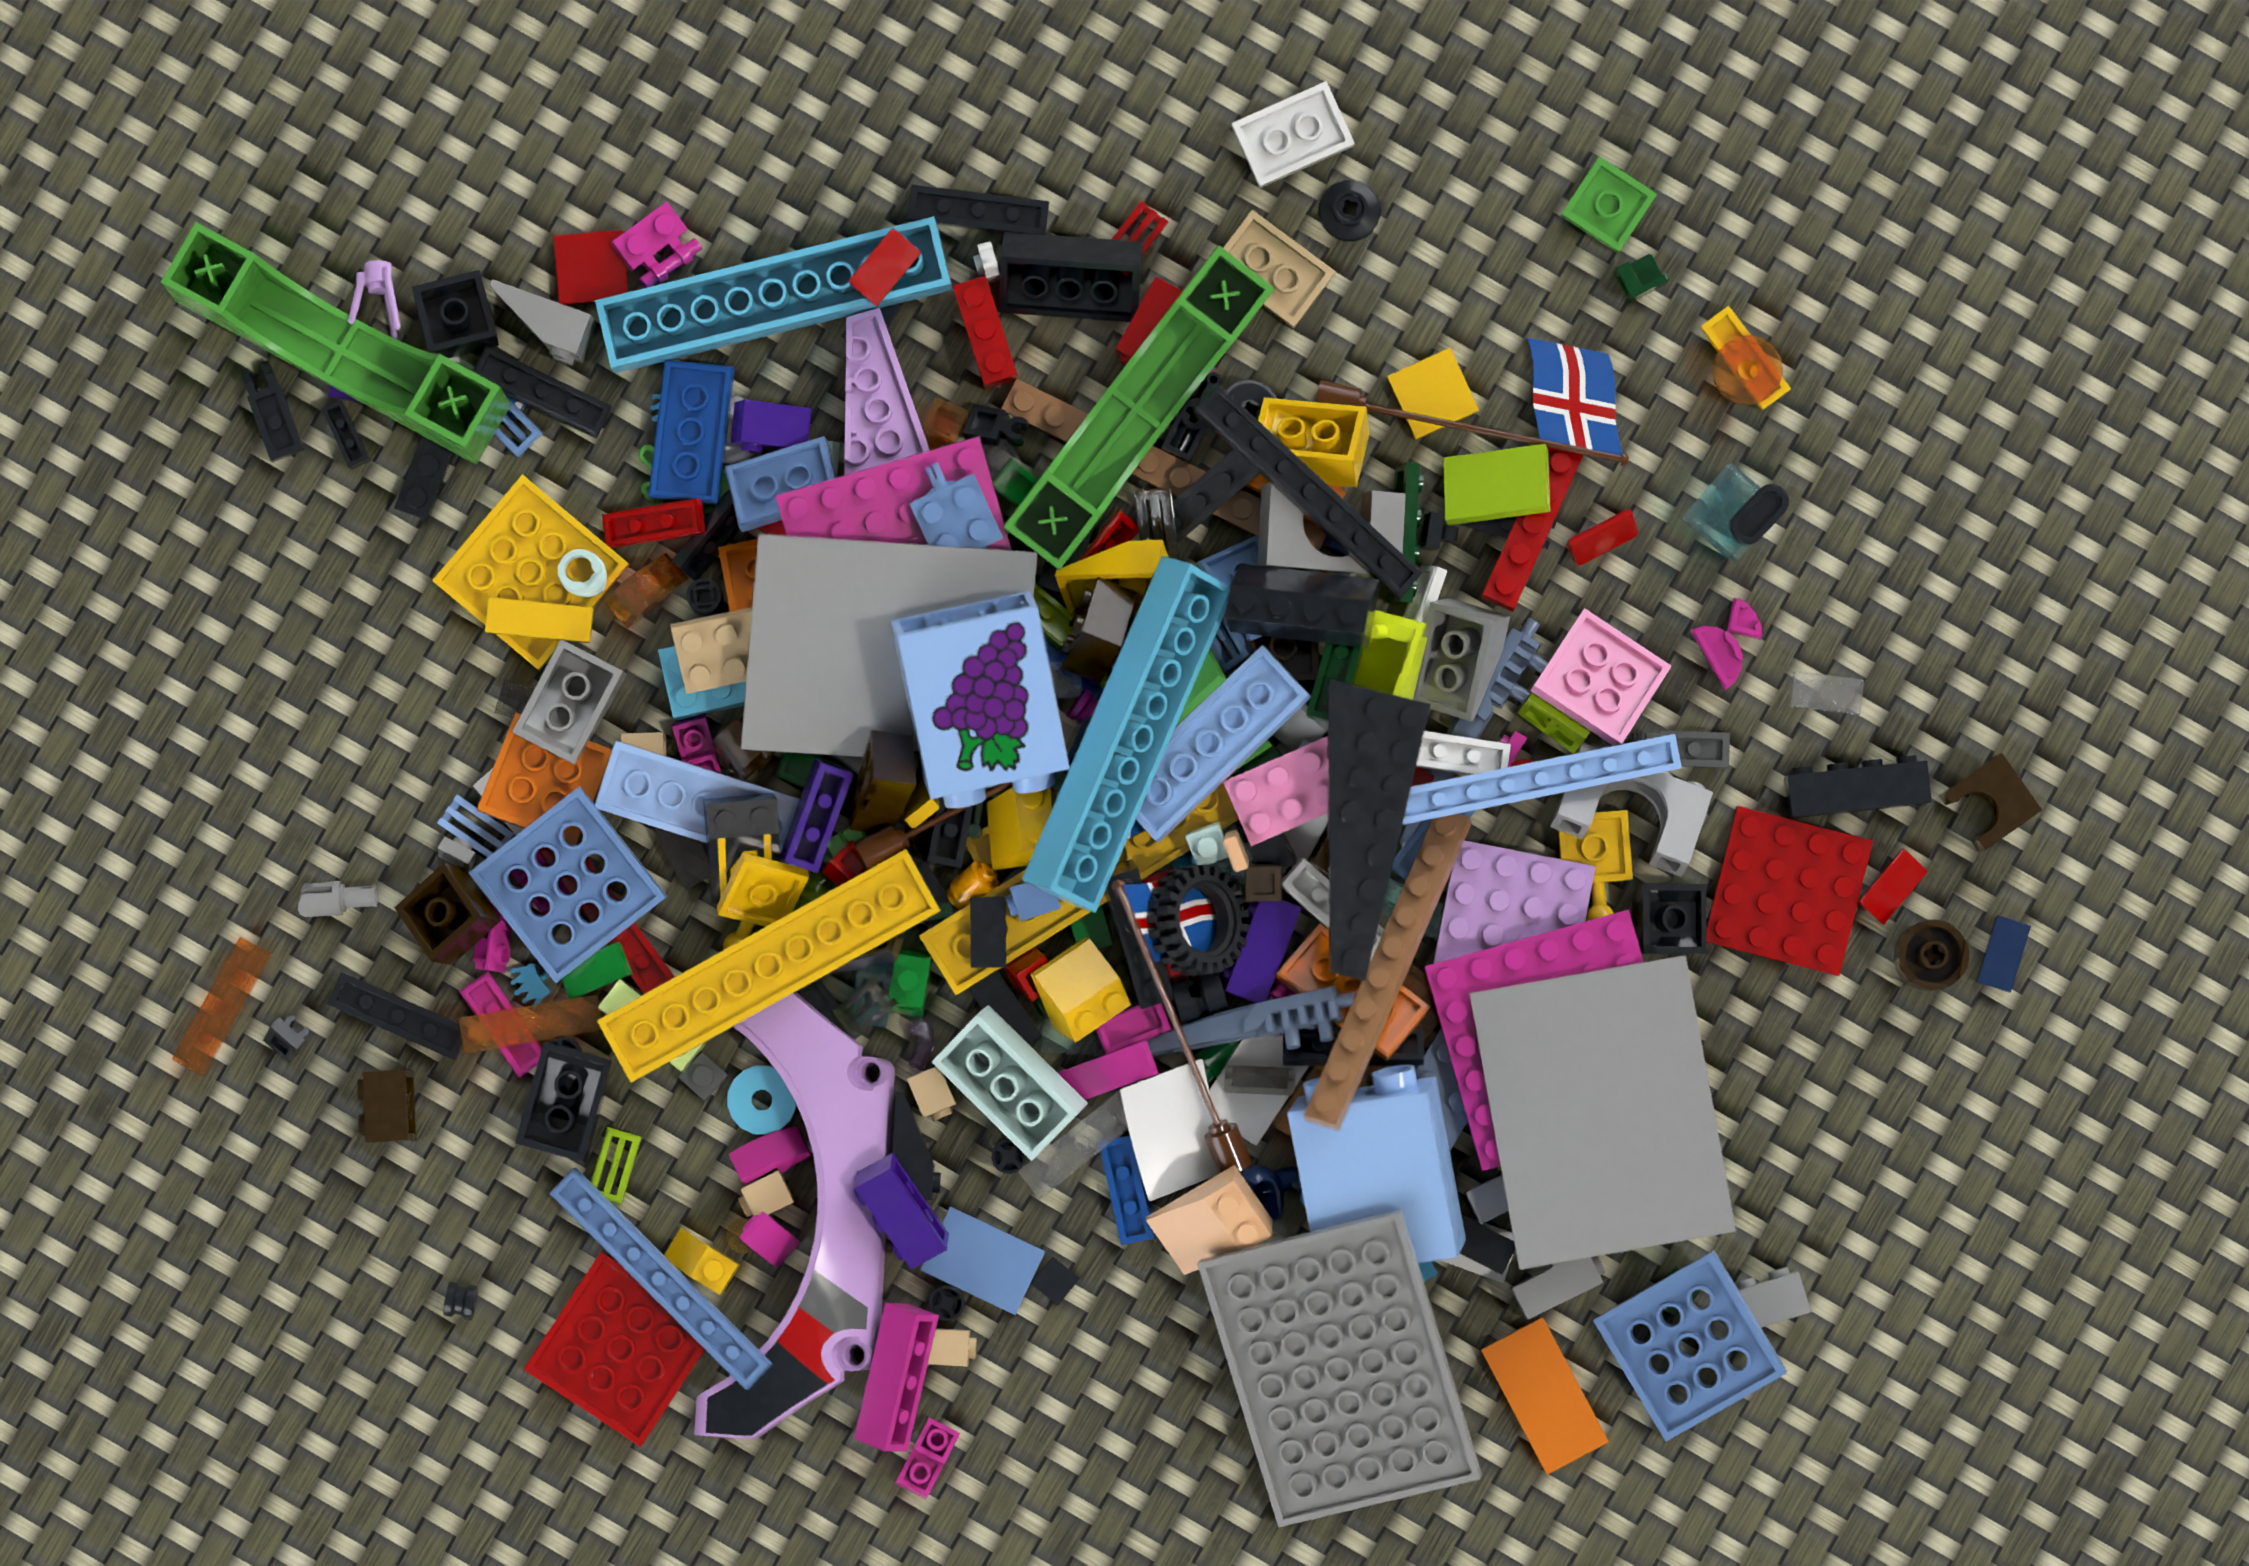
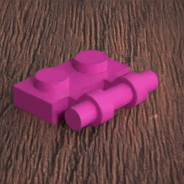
(649, 237)

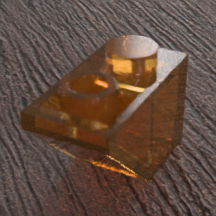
(944, 424)
(646, 590)

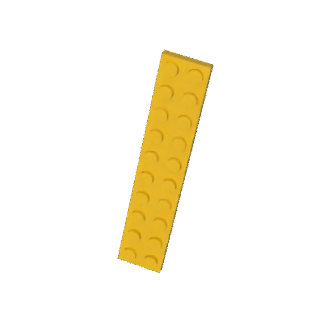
(951, 939)
(768, 965)

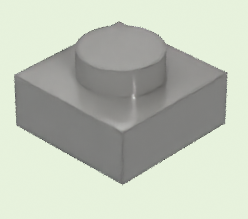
(457, 852)

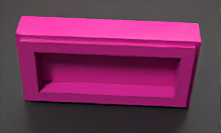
(1132, 1027)

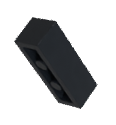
(346, 434)

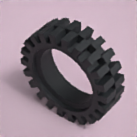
(1167, 920)

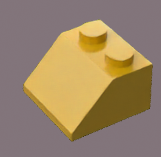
(1016, 825)
(1080, 990)

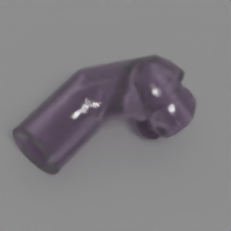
(925, 1042)

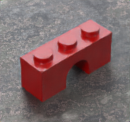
(985, 332)

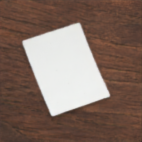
(1169, 1129)

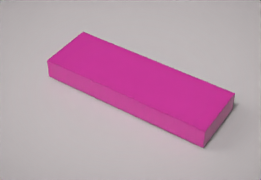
(487, 997)
(1111, 1071)

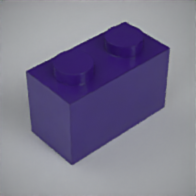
(768, 425)

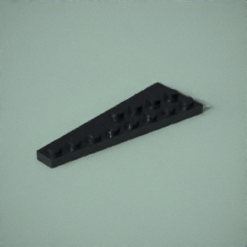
(1370, 777)

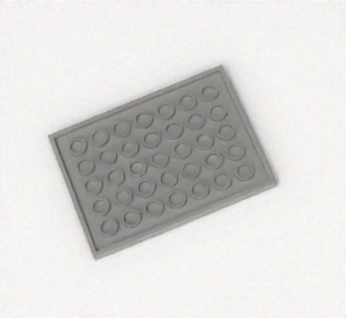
(1339, 1368)

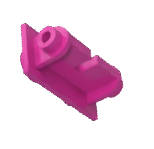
(494, 951)

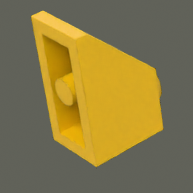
(701, 1261)

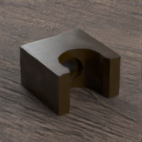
(2004, 792)

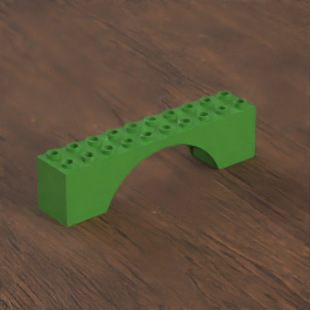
(300, 328)
(1138, 406)

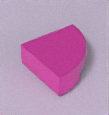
(1744, 620)

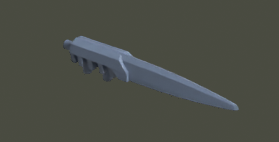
(1516, 655)
(1260, 1019)

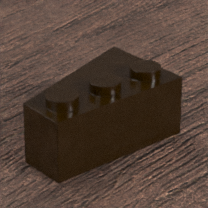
(883, 781)

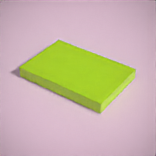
(1496, 484)

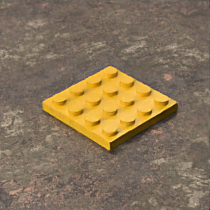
(518, 558)

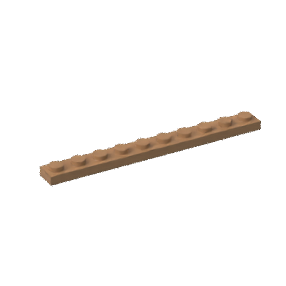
(1156, 467)
(1387, 971)

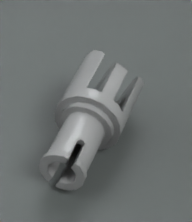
(334, 898)

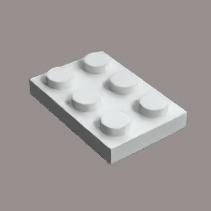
(1293, 134)

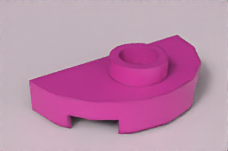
(1721, 653)

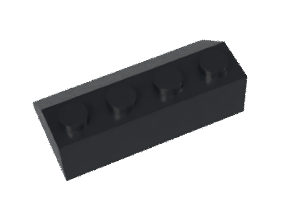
(1070, 276)
(1302, 605)

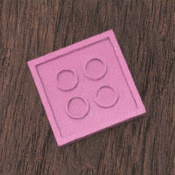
(1601, 678)

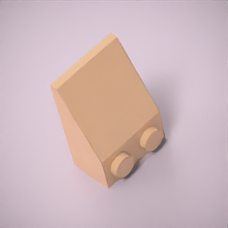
(1211, 1220)

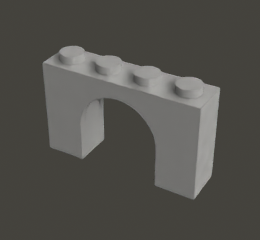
(1285, 544)
(1677, 802)
(1553, 1284)

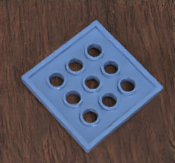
(598, 838)
(1725, 1305)

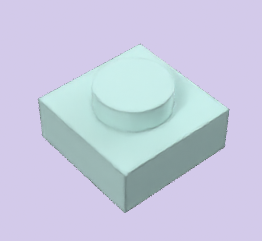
(1207, 844)

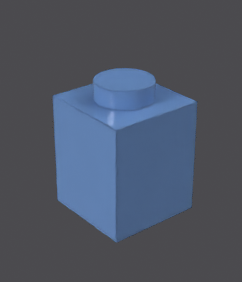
(1030, 901)

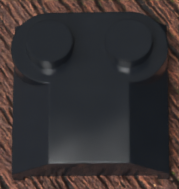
(1670, 918)

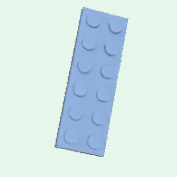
(1219, 739)
(672, 792)

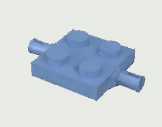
(955, 513)

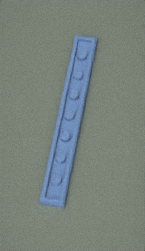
(661, 1279)

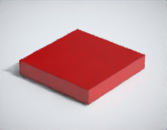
(589, 267)

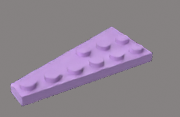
(878, 405)

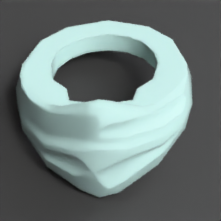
(591, 587)

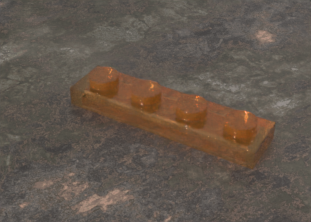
(222, 1006)
(530, 1024)

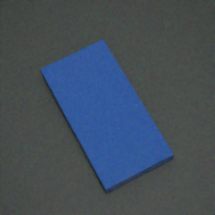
(691, 432)

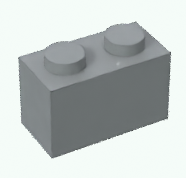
(1775, 1298)

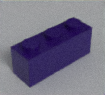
(816, 815)
(1264, 950)
(900, 1211)

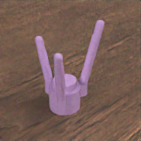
(378, 280)

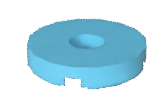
(742, 1107)

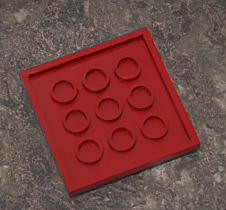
(1787, 891)
(616, 1352)

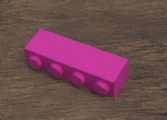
(896, 1377)

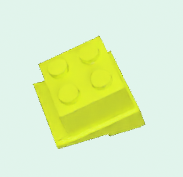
(1392, 656)

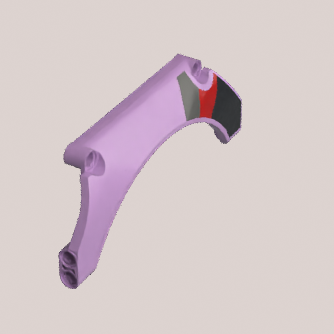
(844, 1280)

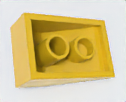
(1322, 435)
(1126, 565)

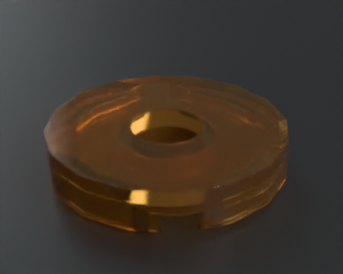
(1735, 387)

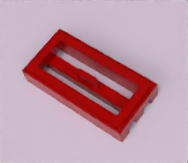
(1151, 215)

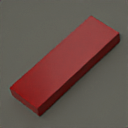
(653, 523)

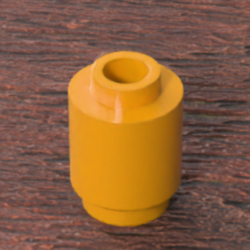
(972, 882)

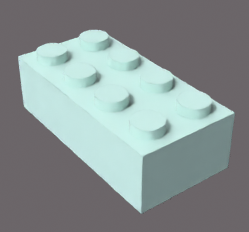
(1009, 1082)

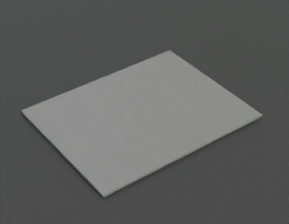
(825, 640)
(1602, 1112)

